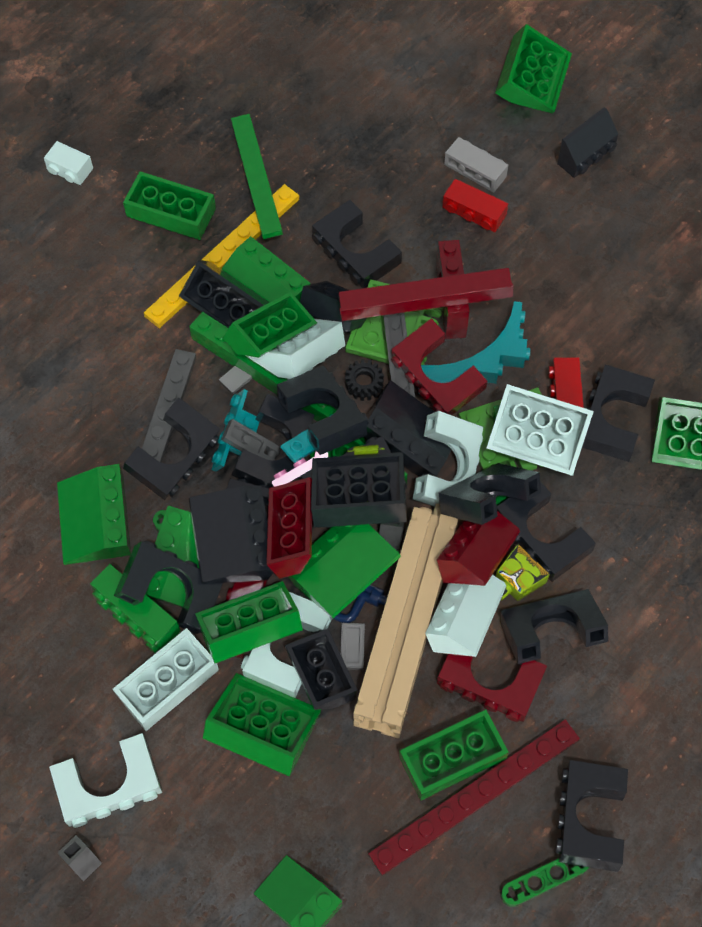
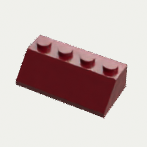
(289, 527)
(476, 551)

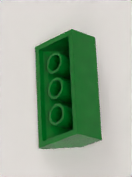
(269, 326)
(249, 622)

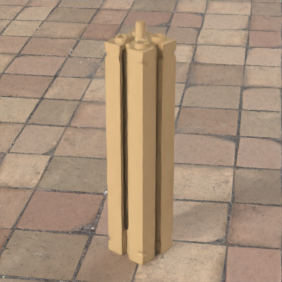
(403, 624)

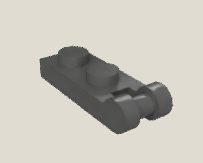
(245, 438)

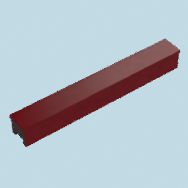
(426, 294)

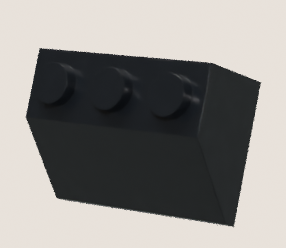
(588, 143)
(323, 302)
(322, 671)

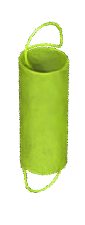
(361, 450)

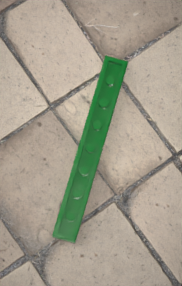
(256, 177)

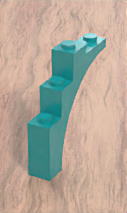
(506, 350)

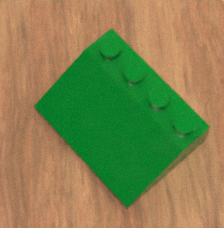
(533, 71)
(263, 271)
(678, 433)
(94, 515)
(177, 537)
(344, 566)
(261, 724)

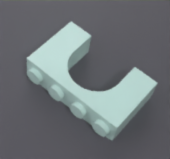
(465, 442)
(268, 670)
(139, 785)

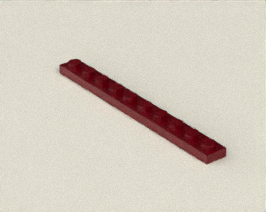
(473, 797)

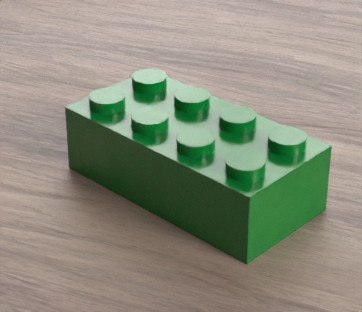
(169, 205)
(144, 619)
(453, 754)

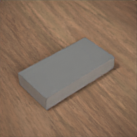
(235, 379)
(353, 645)

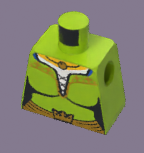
(521, 574)

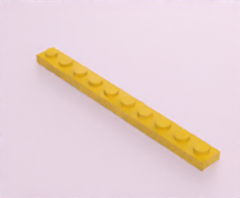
(170, 301)

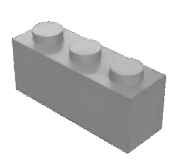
(476, 164)

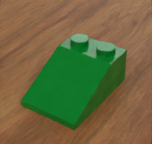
(298, 896)

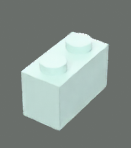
(68, 163)

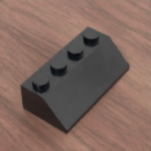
(219, 294)

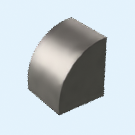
(392, 533)
(79, 858)

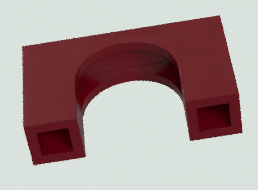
(450, 264)
(444, 396)
(512, 700)

